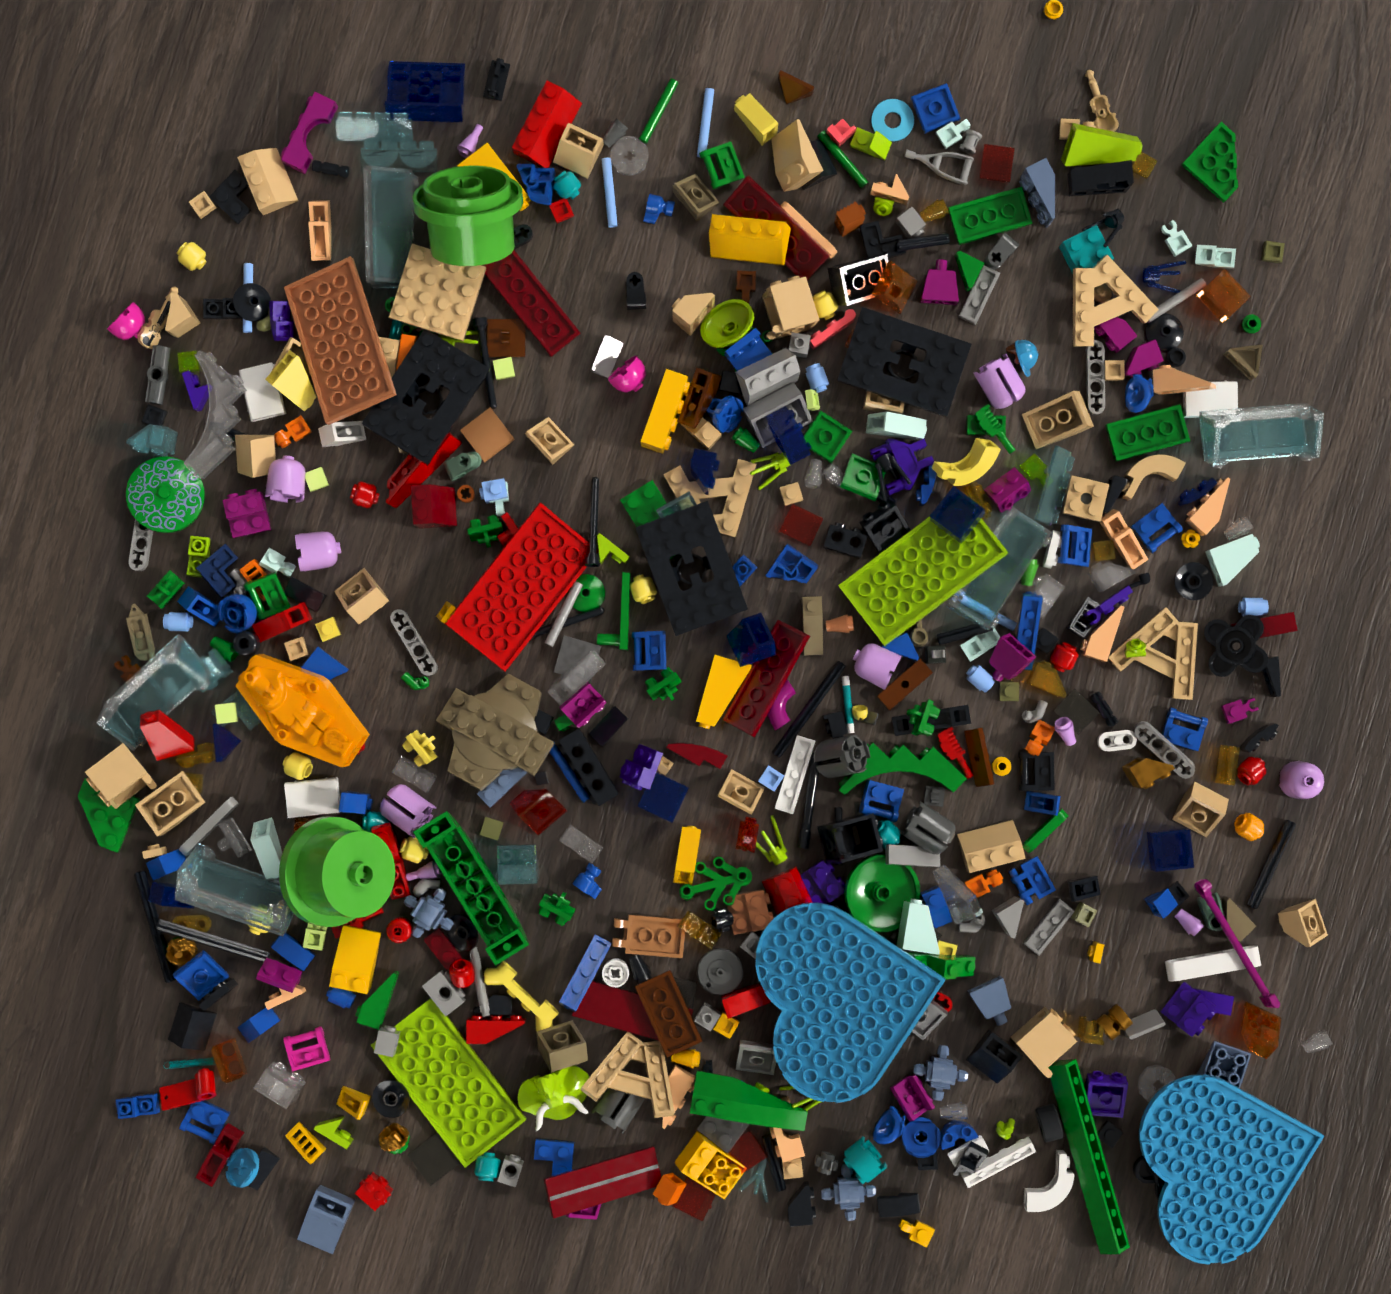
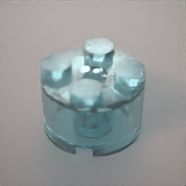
(218, 667)

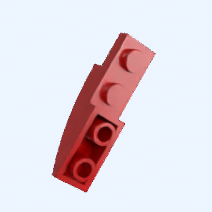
(401, 884)

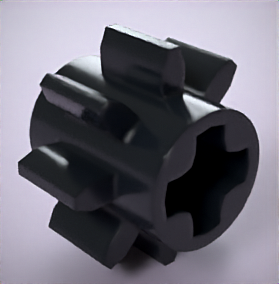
(721, 920)

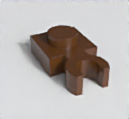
(127, 668)

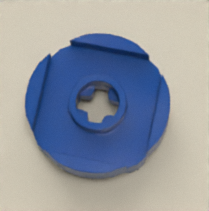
(929, 1130)

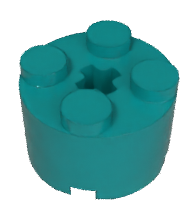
(864, 1159)

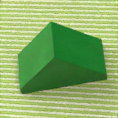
(969, 268)

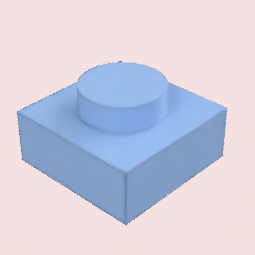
(771, 778)

